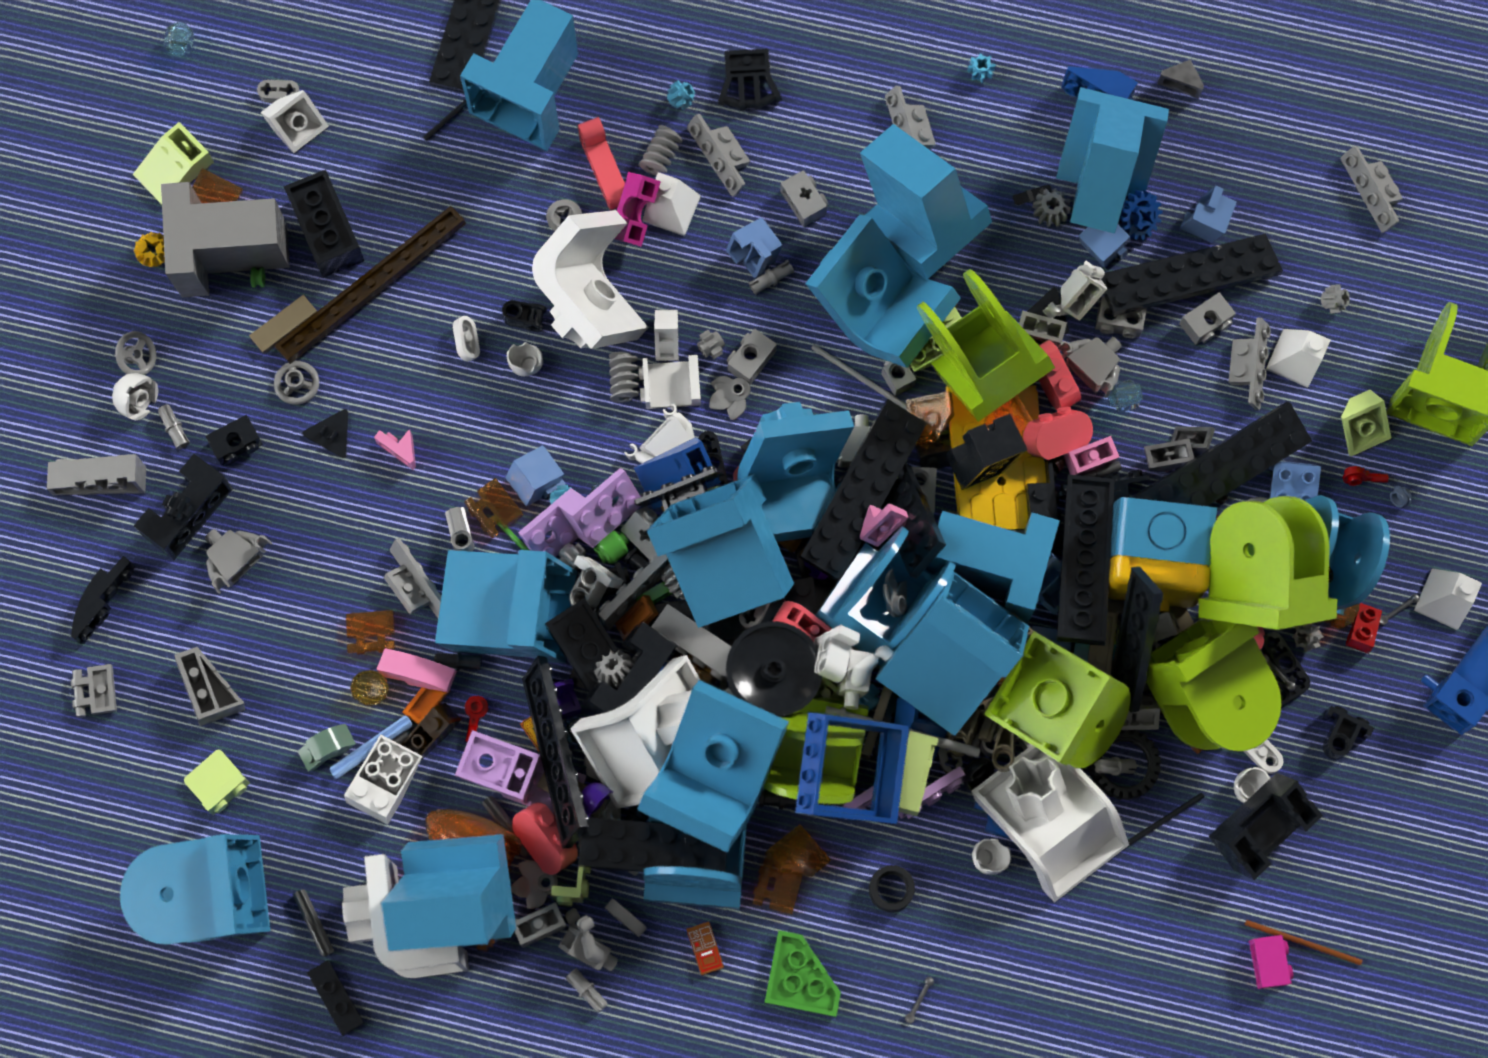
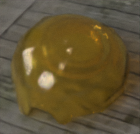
(369, 687)

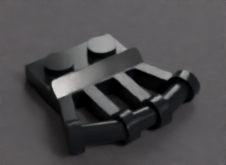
(748, 65)

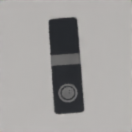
(1030, 195)

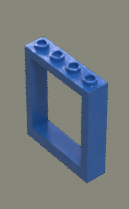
(887, 775)

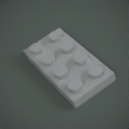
(627, 594)

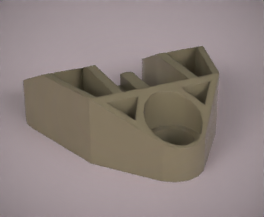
(1004, 740)

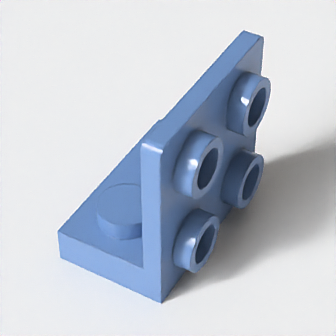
(1295, 480)

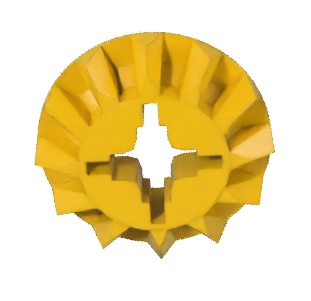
(148, 258)

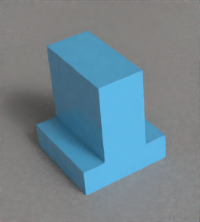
(522, 81)
(1109, 154)
(920, 202)
(722, 551)
(997, 559)
(503, 602)
(955, 654)
(450, 895)

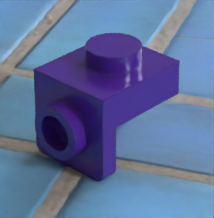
(567, 698)

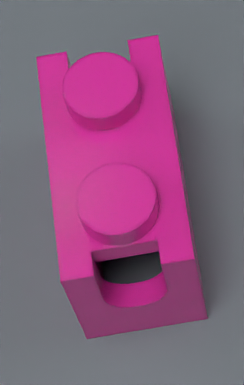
(1271, 962)

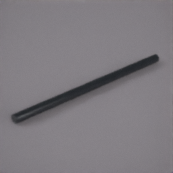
(445, 120)
(1166, 818)

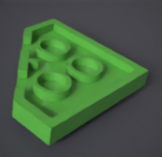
(800, 979)

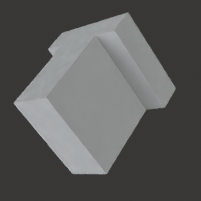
(218, 237)

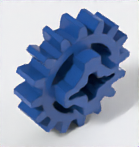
(1140, 214)

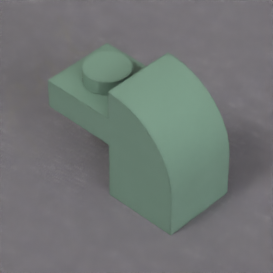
(326, 745)

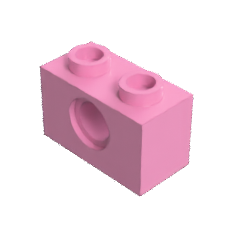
(1091, 456)

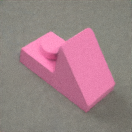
(403, 450)
(881, 523)

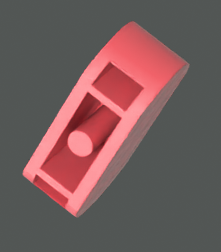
(1059, 382)
(1057, 433)
(801, 618)
(540, 837)

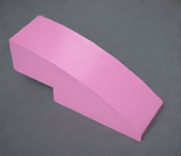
(416, 670)

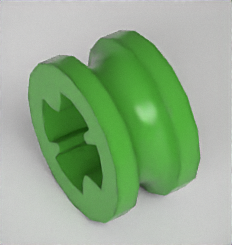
(258, 277)

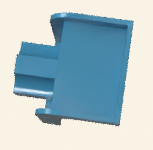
(877, 294)
(796, 465)
(715, 767)

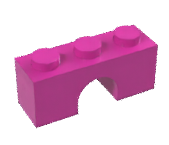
(635, 195)

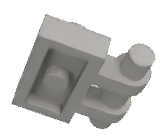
(101, 690)

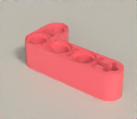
(601, 161)

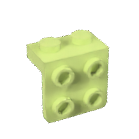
(216, 782)
(567, 895)

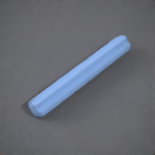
(362, 752)

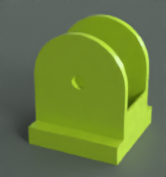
(985, 352)
(1445, 391)
(1269, 565)
(1215, 686)
(1061, 704)
(840, 756)

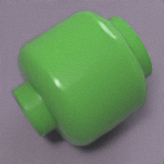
(612, 547)

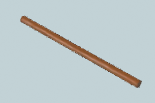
(1303, 942)

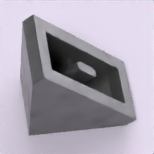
(1183, 79)
(1199, 437)
(1168, 455)

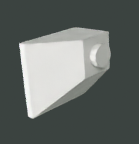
(295, 119)
(672, 206)
(1298, 355)
(1447, 597)

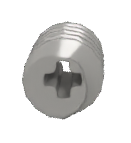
(659, 150)
(622, 377)

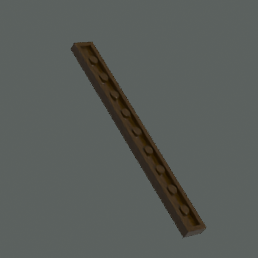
(370, 284)

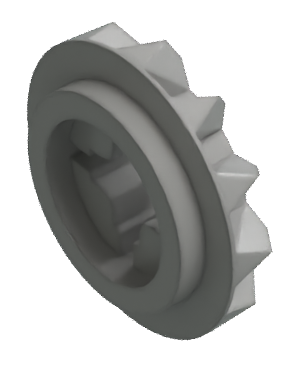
(560, 208)

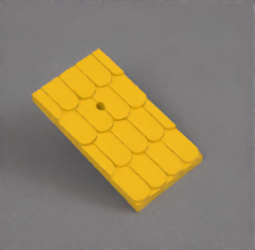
(988, 501)

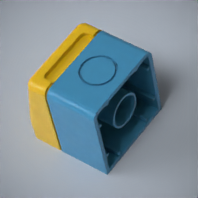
(1167, 543)

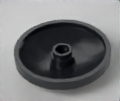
(773, 668)

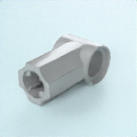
(459, 528)

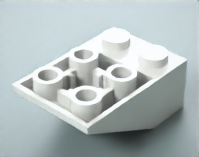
(383, 779)

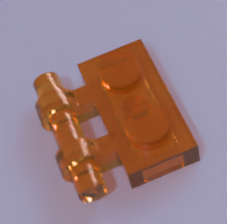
(498, 502)
(370, 625)
(785, 889)

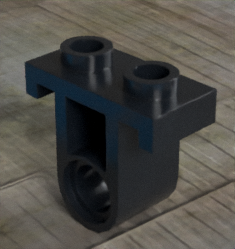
(1344, 730)

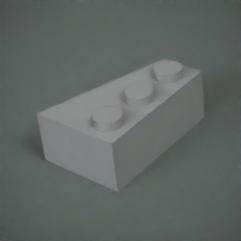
(206, 688)

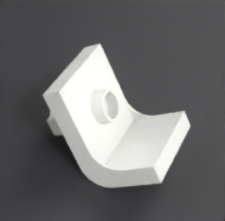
(574, 280)
(635, 739)
(1053, 818)
(365, 923)

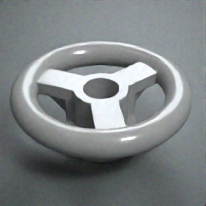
(125, 354)
(294, 374)

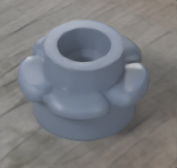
(1400, 496)

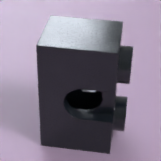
(221, 440)

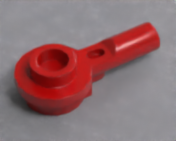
(1355, 475)
(476, 708)

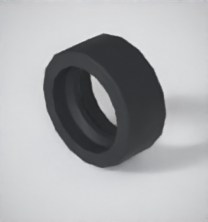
(891, 870)

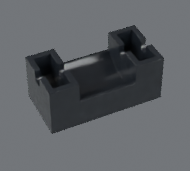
(324, 223)
(986, 452)
(207, 492)
(649, 653)
(1264, 824)

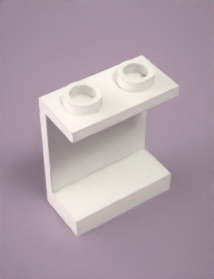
(670, 383)

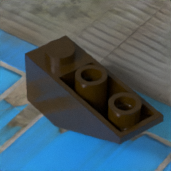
(432, 730)

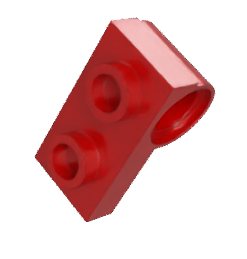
(1364, 629)

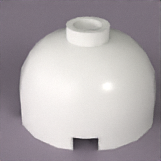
(134, 394)

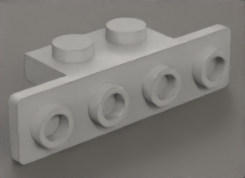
(909, 118)
(721, 151)
(1374, 187)
(1248, 363)
(411, 582)

